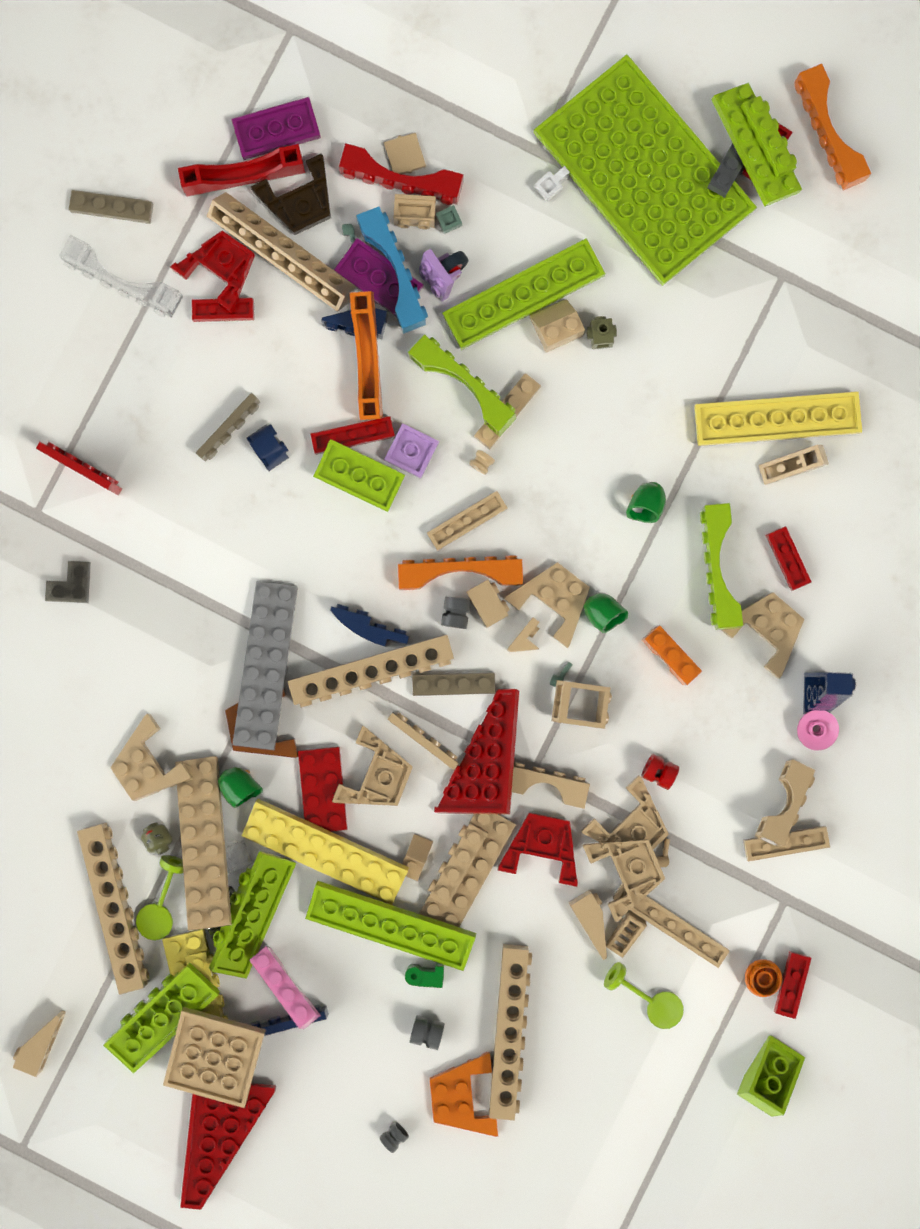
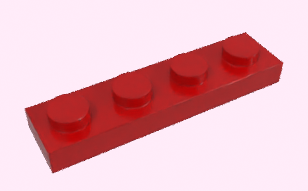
(354, 434)

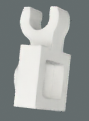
(550, 184)

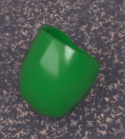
(649, 497)
(602, 609)
(238, 786)

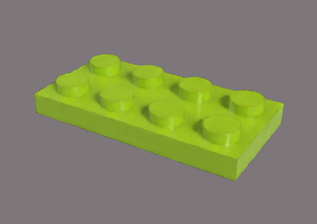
(359, 475)

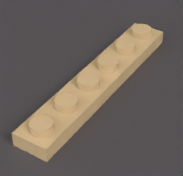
(678, 929)

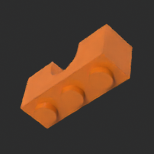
(671, 653)

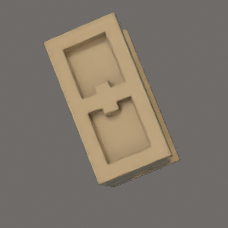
(414, 211)
(487, 603)

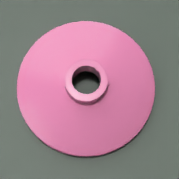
(822, 738)

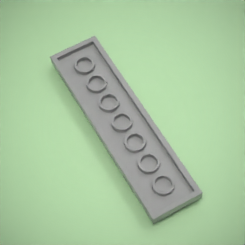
(265, 666)

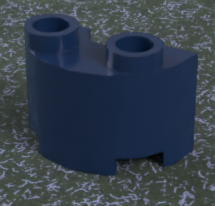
(267, 447)

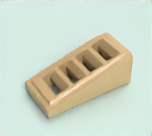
(632, 937)

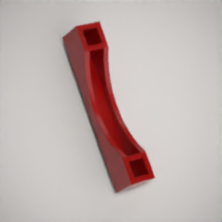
(359, 164)
(208, 178)

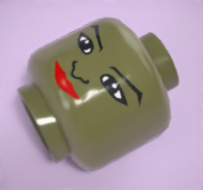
(156, 838)

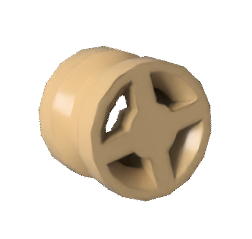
(482, 462)

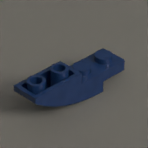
(361, 625)

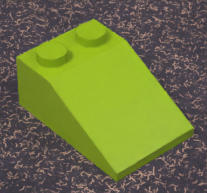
(772, 1077)

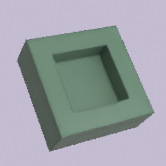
(448, 219)

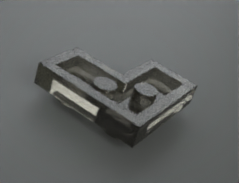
(75, 588)

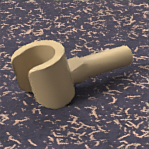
(664, 860)

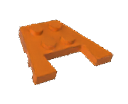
(453, 1097)

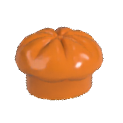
(763, 978)

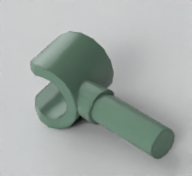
(348, 229)
(554, 678)

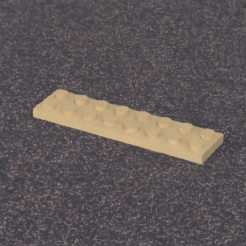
(203, 846)

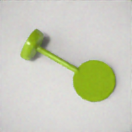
(154, 919)
(664, 1008)

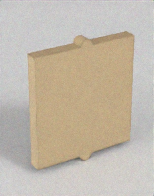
(405, 154)

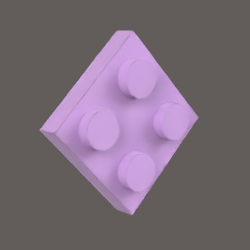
(411, 451)

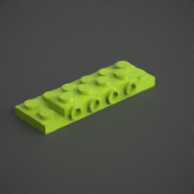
(758, 143)
(251, 914)
(159, 1016)

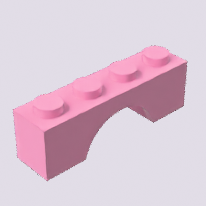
(283, 987)

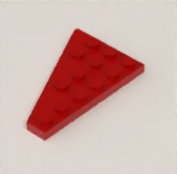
(486, 772)
(215, 1138)

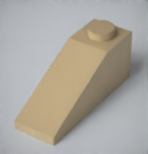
(794, 464)
(591, 918)
(34, 1053)

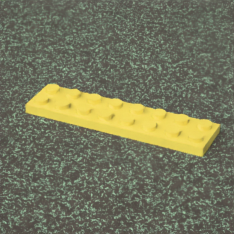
(778, 418)
(325, 851)

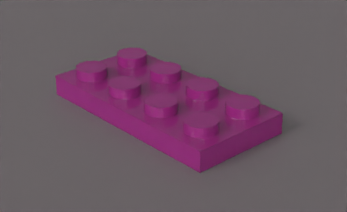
(276, 128)
(373, 273)

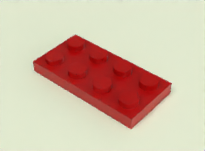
(76, 465)
(319, 781)

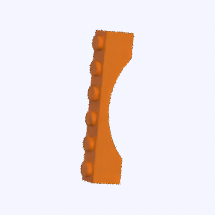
(848, 164)
(367, 355)
(416, 575)

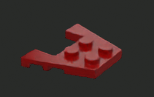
(226, 260)
(543, 838)

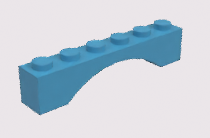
(376, 232)

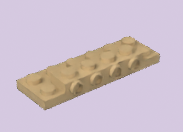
(467, 868)

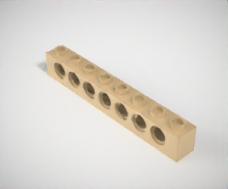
(281, 251)
(299, 686)
(125, 980)
(500, 1107)

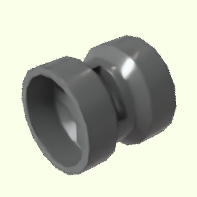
(394, 1137)

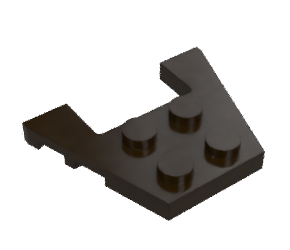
(302, 206)

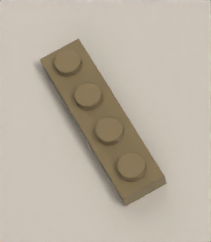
(111, 206)
(223, 433)
(453, 684)

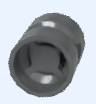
(455, 612)
(427, 1032)

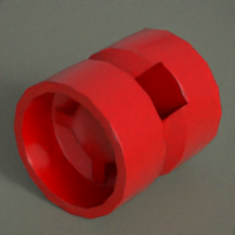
(666, 775)

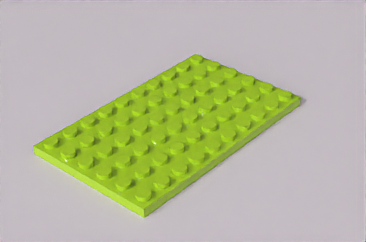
(643, 169)

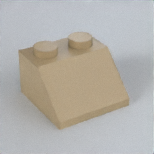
(557, 325)

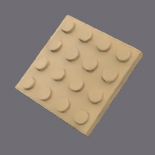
(214, 1057)

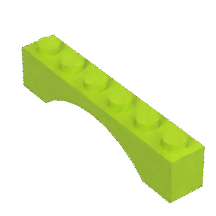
(432, 358)
(726, 610)

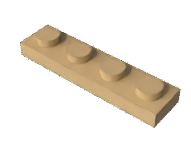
(518, 399)
(467, 520)
(431, 744)
(800, 841)

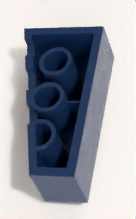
(827, 690)

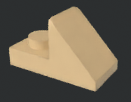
(521, 642)
(417, 856)

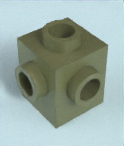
(601, 332)

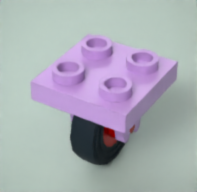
(442, 271)

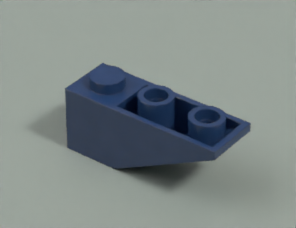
(344, 322)

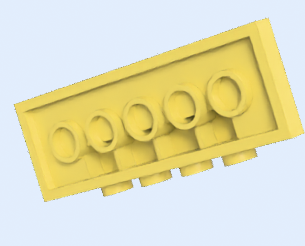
(194, 949)

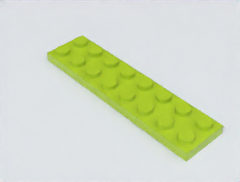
(523, 294)
(390, 925)

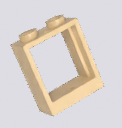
(562, 698)

